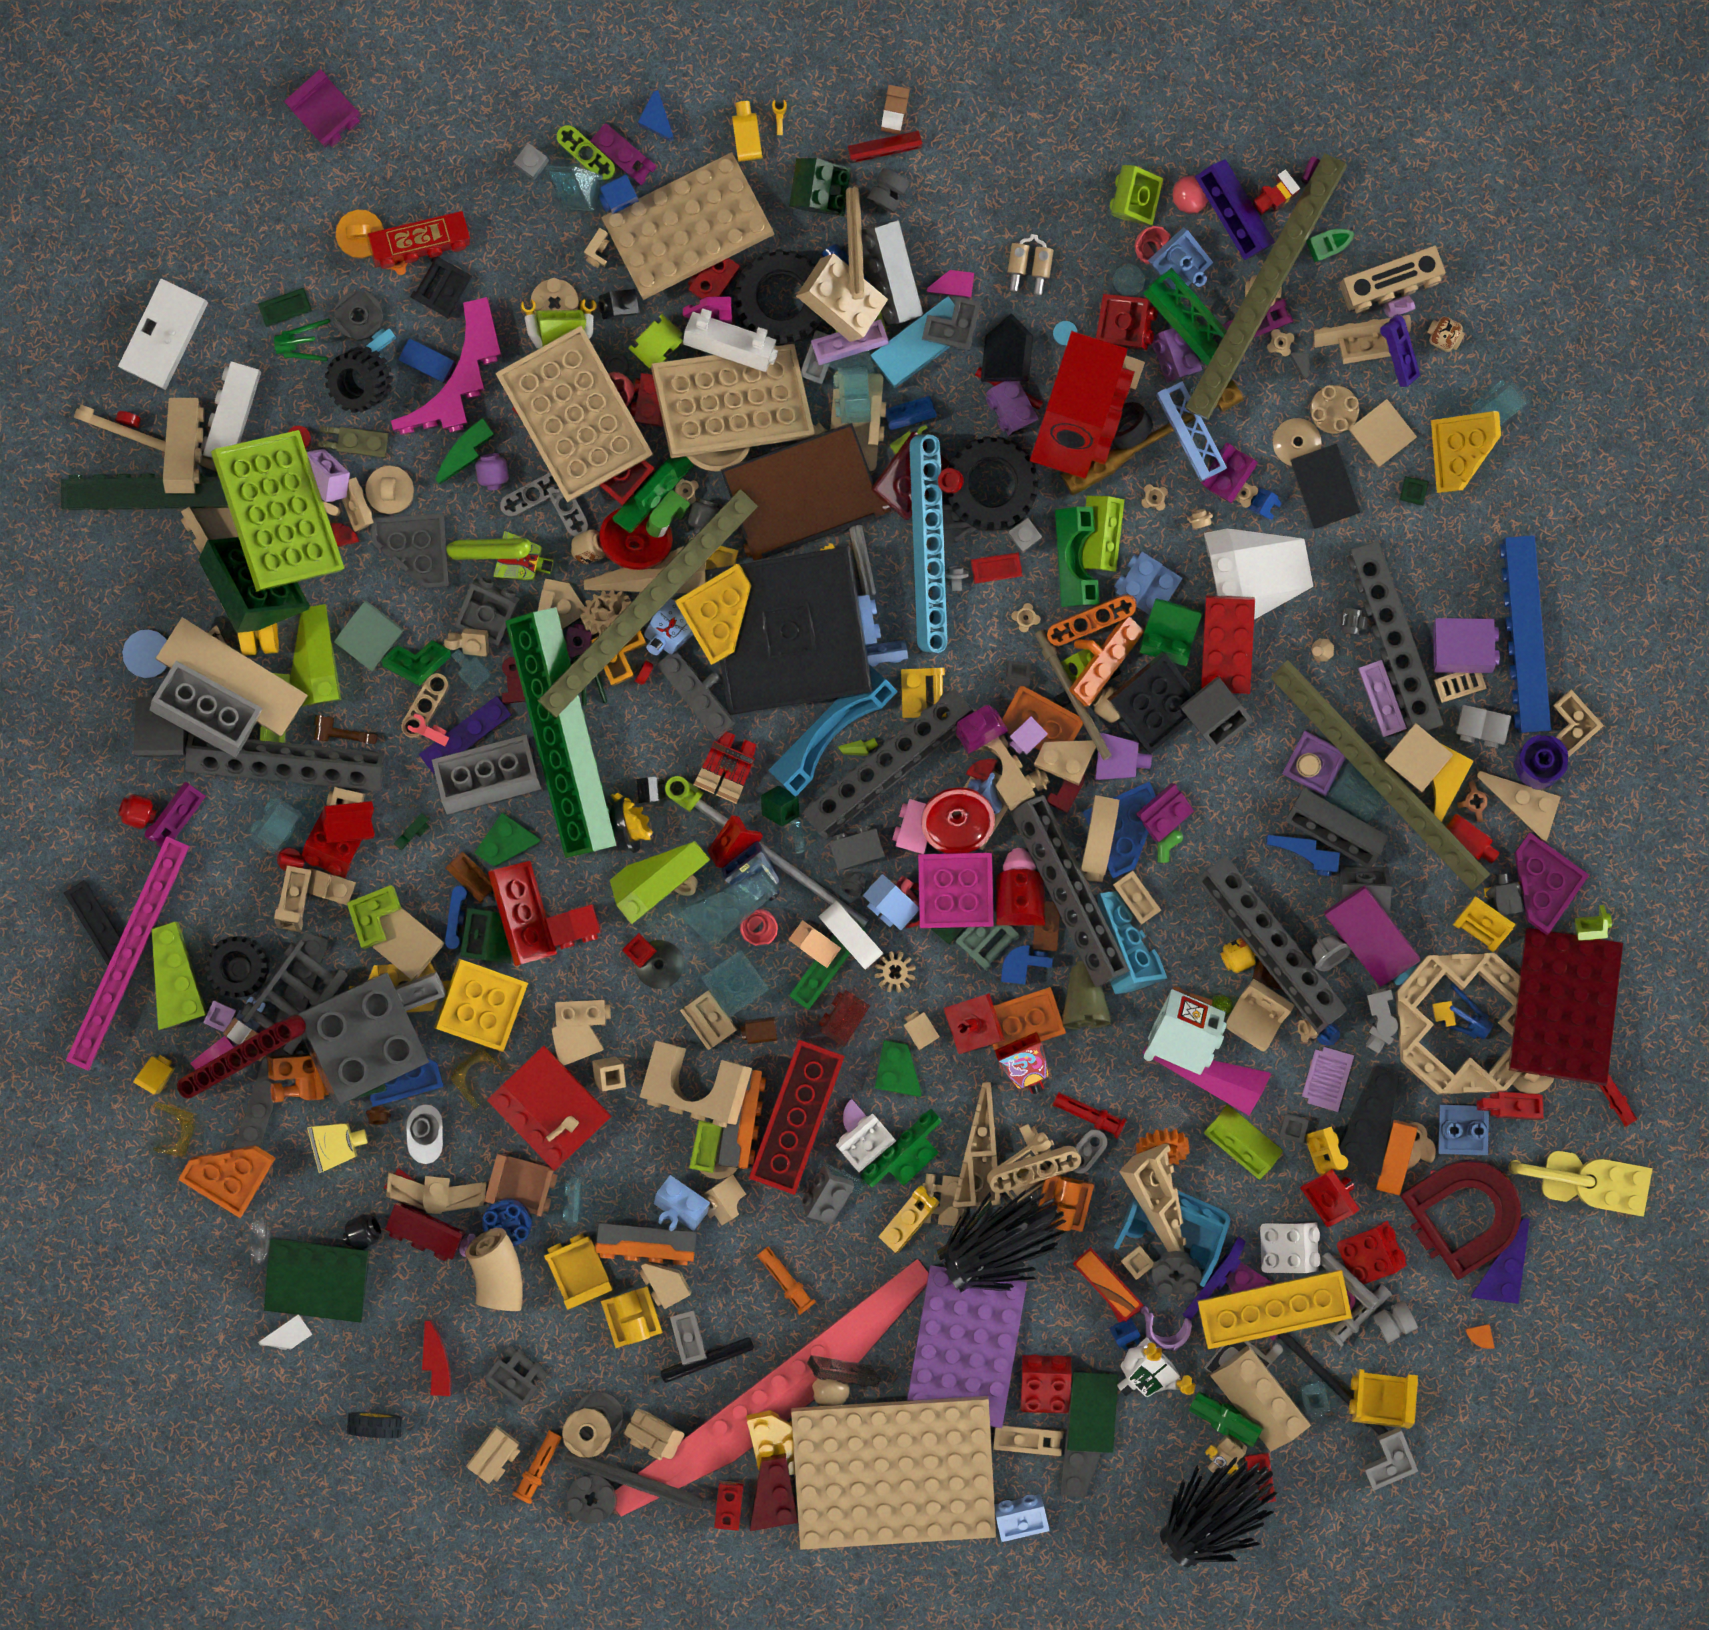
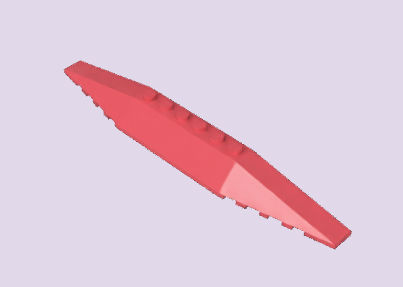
(788, 1386)

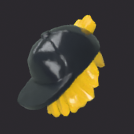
(629, 822)

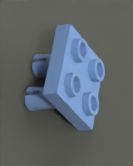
(1184, 257)
(1462, 1130)

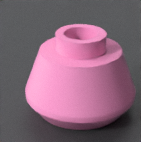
(1019, 859)

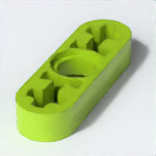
(586, 143)

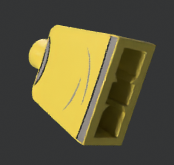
(334, 1144)

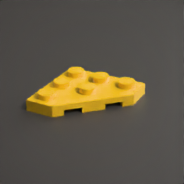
(1461, 447)
(717, 611)
(771, 1437)

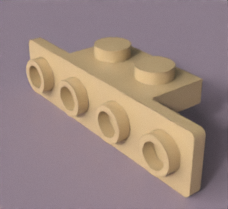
(1357, 340)

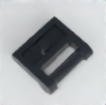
(448, 290)

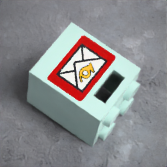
(1186, 1033)

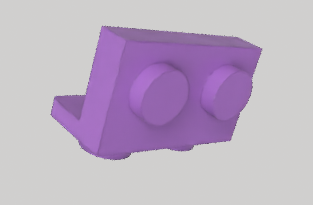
(1175, 355)
(1011, 406)

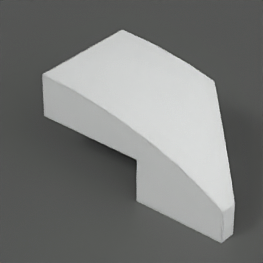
(287, 1335)

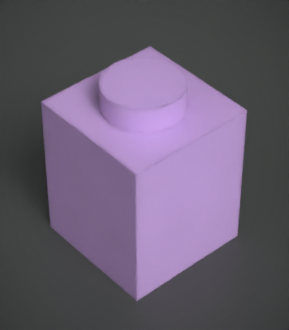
(1027, 736)

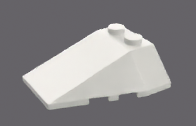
(1258, 566)

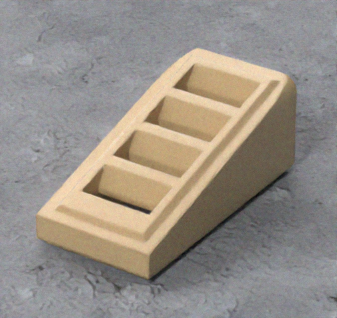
(1441, 694)

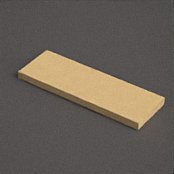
(235, 672)

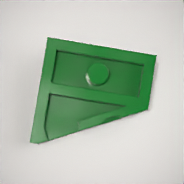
(505, 841)

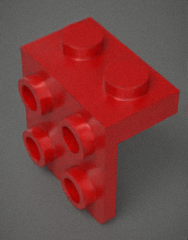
(332, 857)
(1372, 1253)
(1046, 1384)

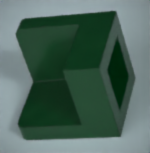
(780, 806)

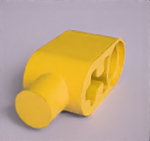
(746, 133)

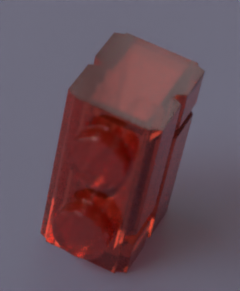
(844, 1017)

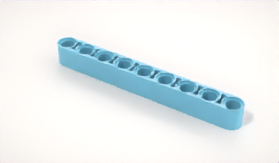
(935, 553)

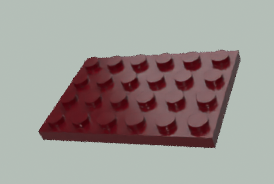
(1566, 1007)

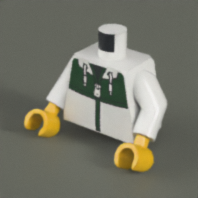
(1151, 1372)

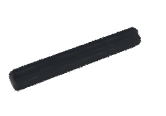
(713, 1357)

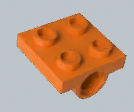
(1071, 1197)

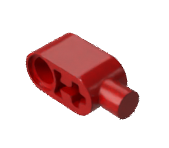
(1472, 839)

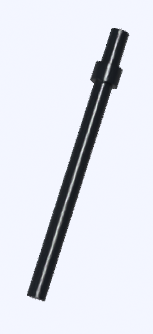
(1324, 1375)

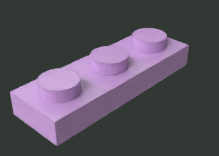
(837, 346)
(1382, 698)

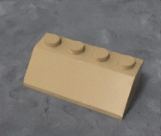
(1260, 1398)

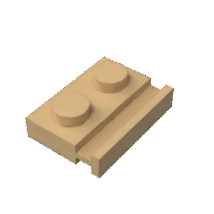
(708, 1020)

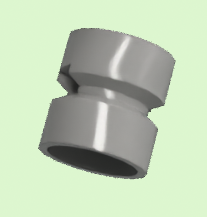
(1395, 1321)

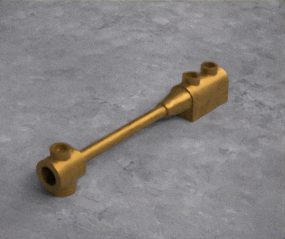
(1118, 456)

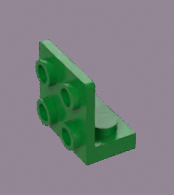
(1170, 630)

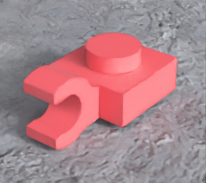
(436, 733)

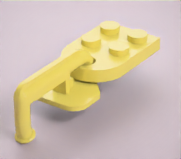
(1612, 1187)

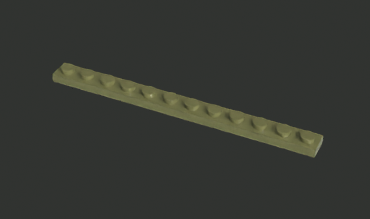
(1266, 286)
(647, 603)
(1380, 775)

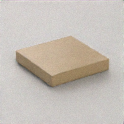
(1382, 433)
(1418, 757)

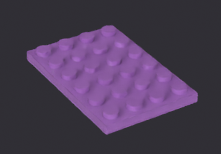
(966, 1343)

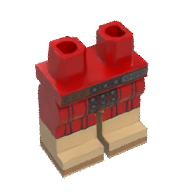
(730, 761)

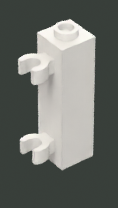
(730, 341)

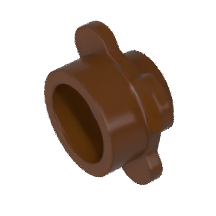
(378, 1115)

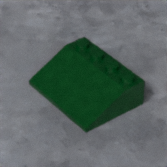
(232, 582)
(316, 1279)

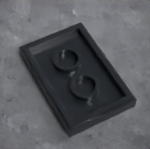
(1325, 486)

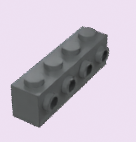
(1336, 826)

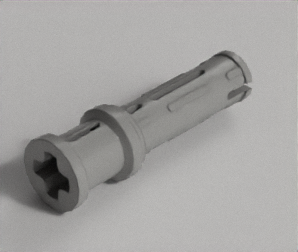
(1352, 1326)

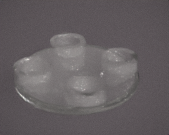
(260, 1250)

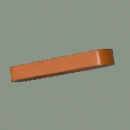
(1092, 620)

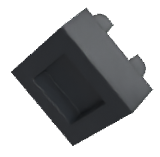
(648, 789)

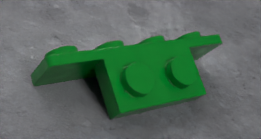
(652, 492)
(907, 1154)

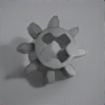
(1352, 621)

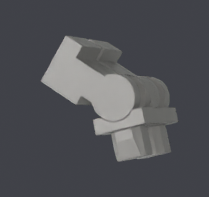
(1386, 1023)

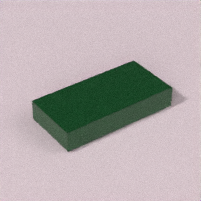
(284, 307)

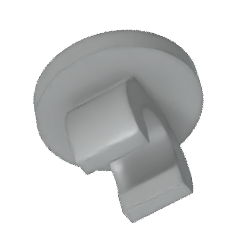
(956, 573)

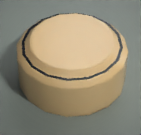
(1308, 765)

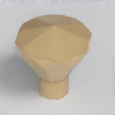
(1322, 649)

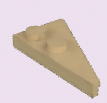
(1532, 806)

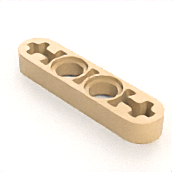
(1033, 1165)

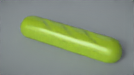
(489, 549)

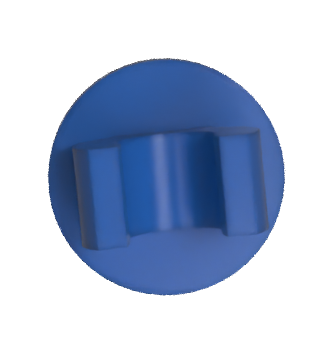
(1329, 1035)

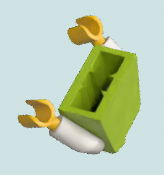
(553, 324)

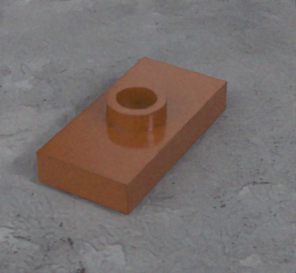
(470, 876)
(1046, 935)

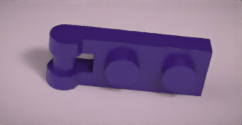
(1401, 350)

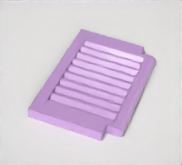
(1327, 1078)

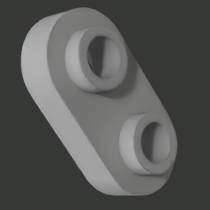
(1089, 1152)

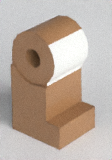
(895, 109)
(239, 1032)

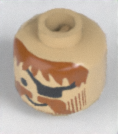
(1446, 334)
(587, 547)

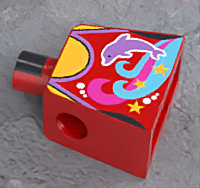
(1024, 1062)

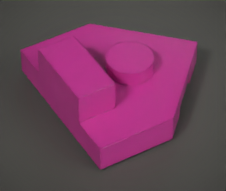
(720, 307)

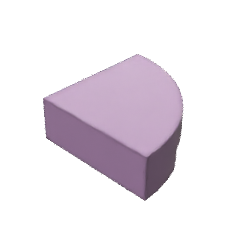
(852, 1115)

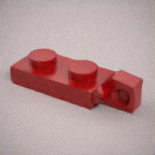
(1513, 1105)

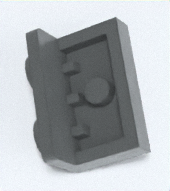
(826, 1196)

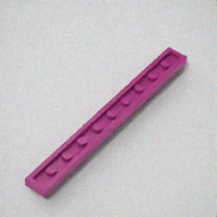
(127, 953)

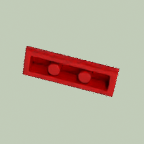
(885, 146)

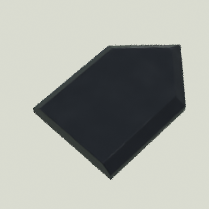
(1007, 352)

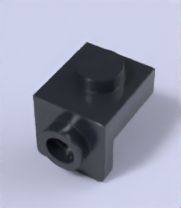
(618, 303)

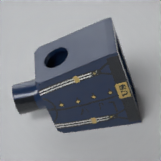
(749, 863)

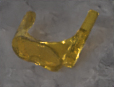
(460, 1071)
(187, 1128)

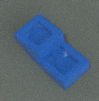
(427, 361)

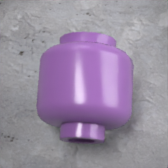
(492, 471)

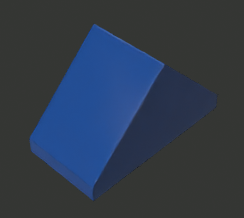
(655, 118)

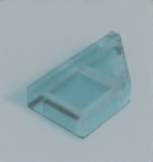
(859, 359)

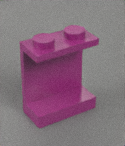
(323, 109)

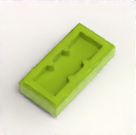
(706, 1147)

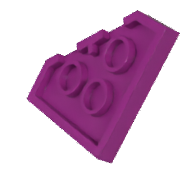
(1546, 882)

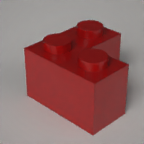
(574, 925)

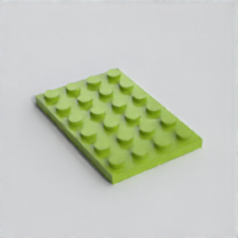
(277, 510)

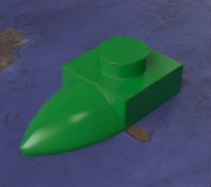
(1329, 243)

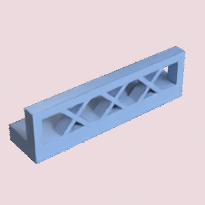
(1183, 435)

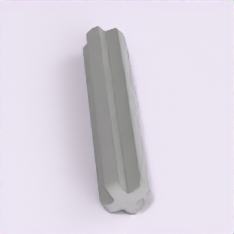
(862, 560)
(1352, 1284)

